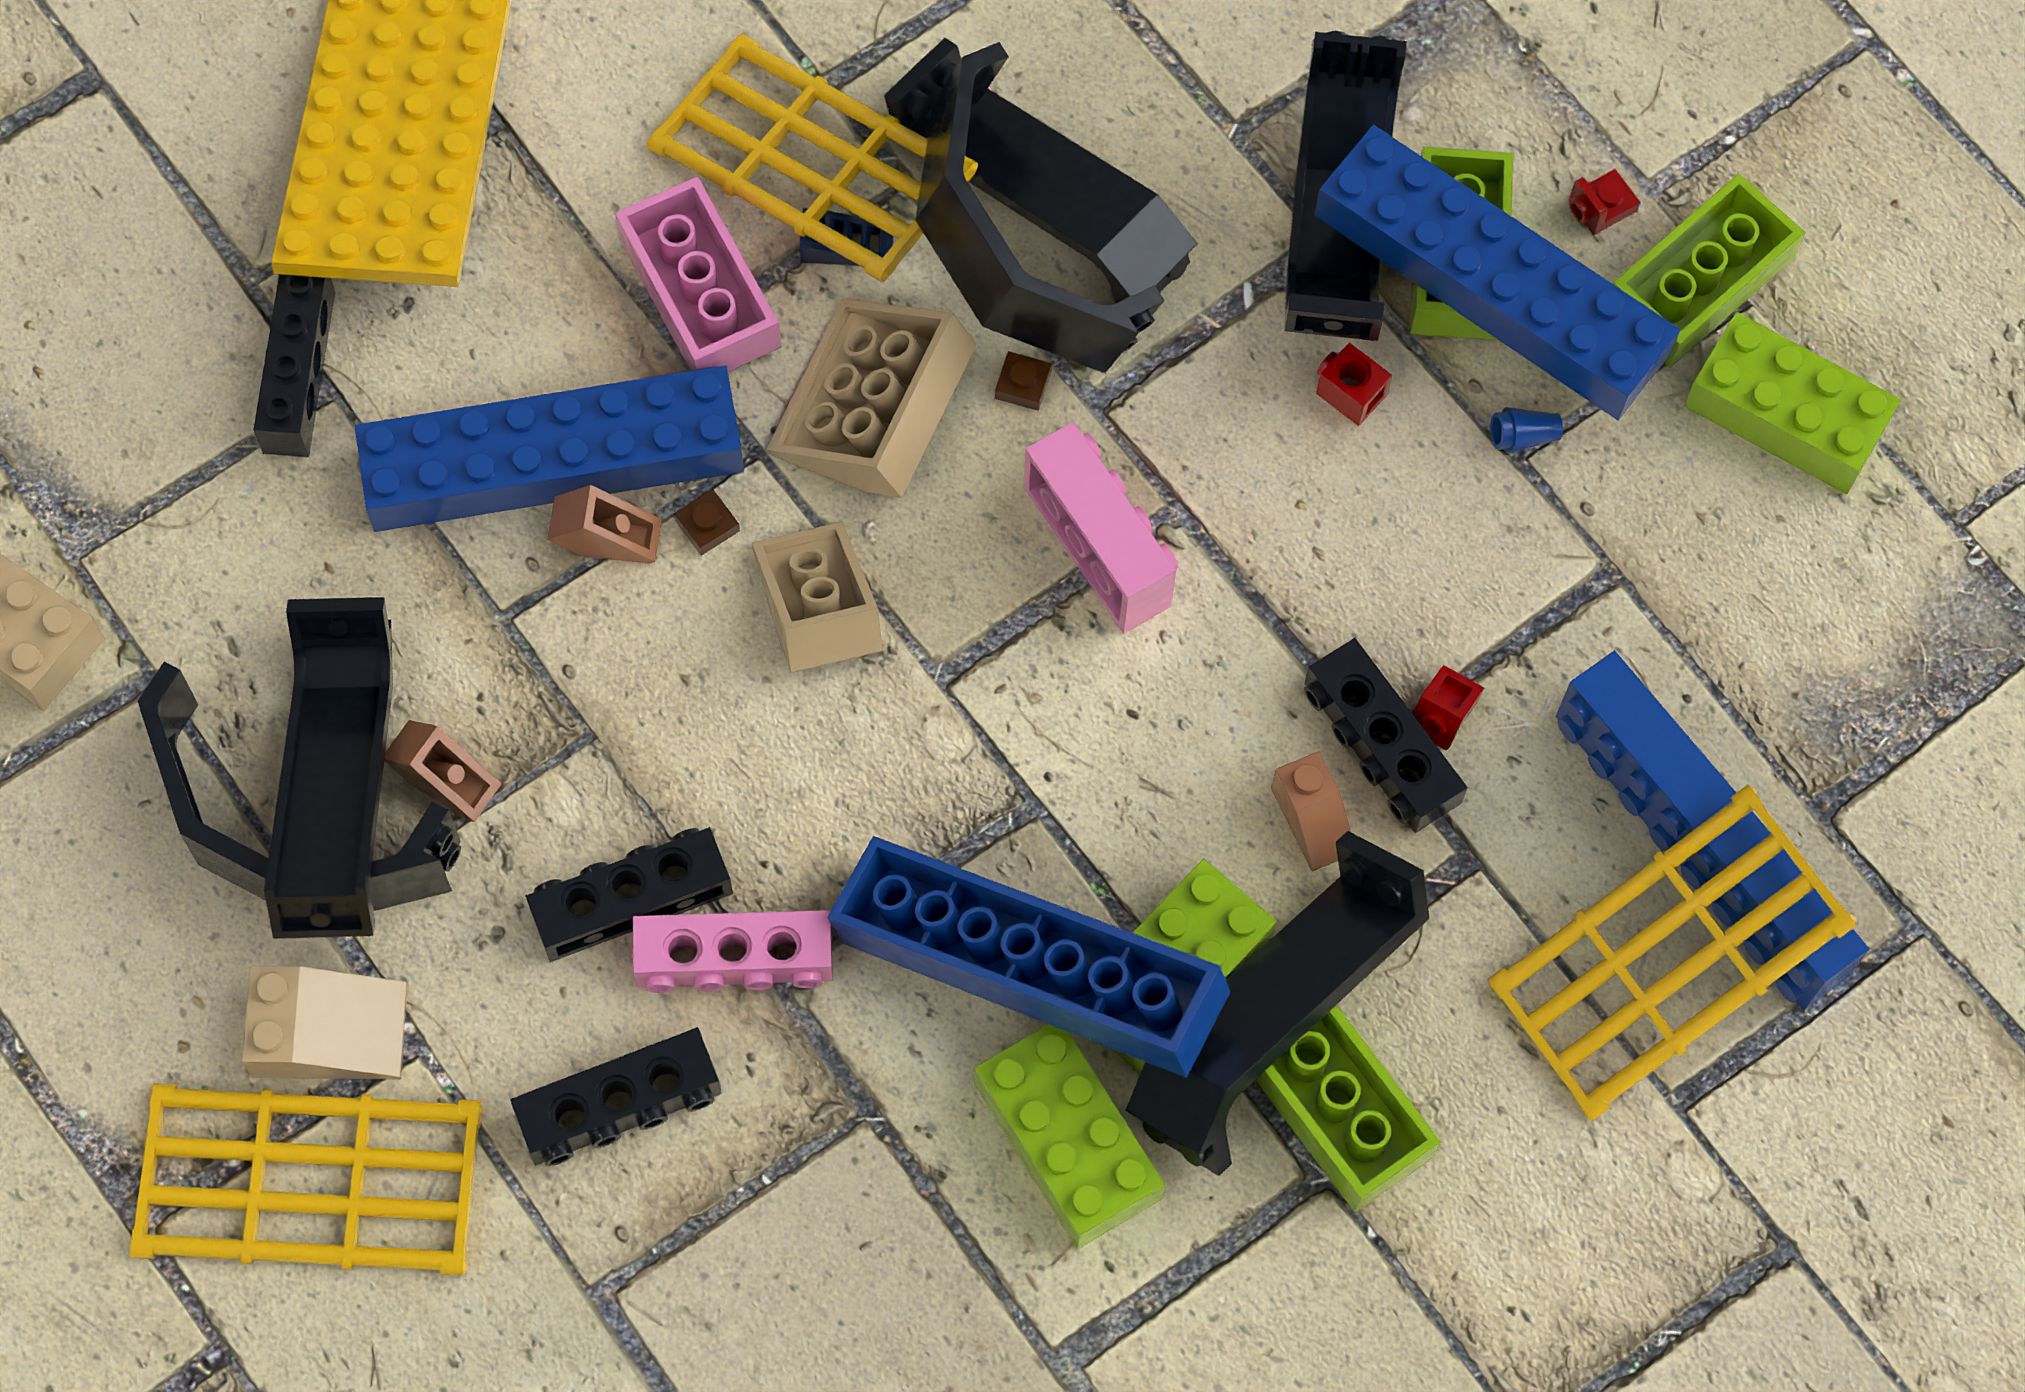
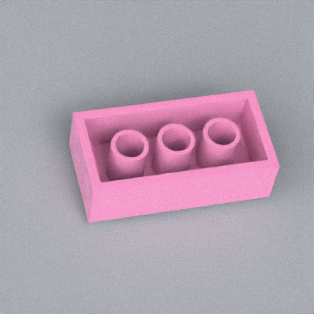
(698, 278)
(1100, 526)

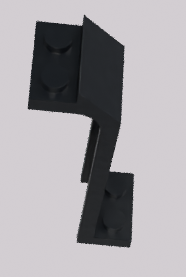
(1055, 182)
(331, 769)
(1283, 996)

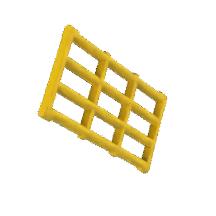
(792, 120)
(1646, 1000)
(262, 1151)

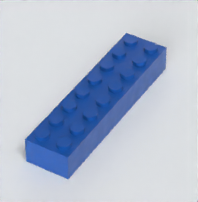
(1496, 272)
(547, 446)
(1678, 789)
(1030, 955)

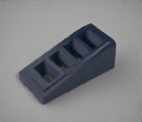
(815, 252)

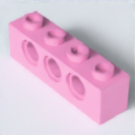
(709, 934)

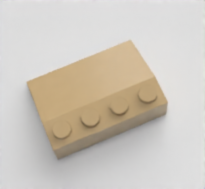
(873, 395)

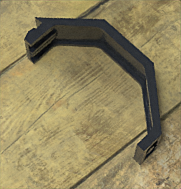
(982, 262)
(1328, 276)
(403, 878)

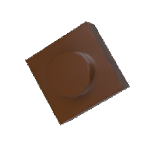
(1023, 380)
(707, 522)

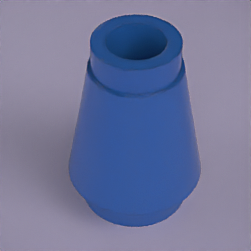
(1522, 429)

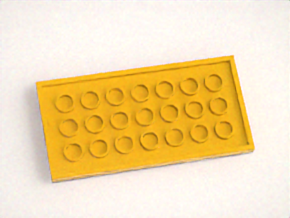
(392, 141)

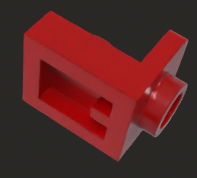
(1602, 201)
(1446, 705)

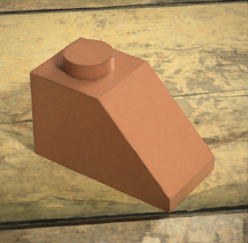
(603, 526)
(441, 769)
(1311, 808)

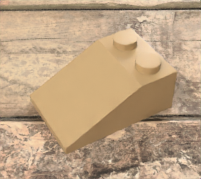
(818, 597)
(323, 1024)

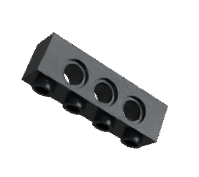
(294, 365)
(1353, 672)
(612, 915)
(631, 1073)

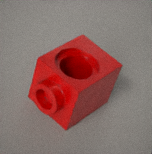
(1352, 401)

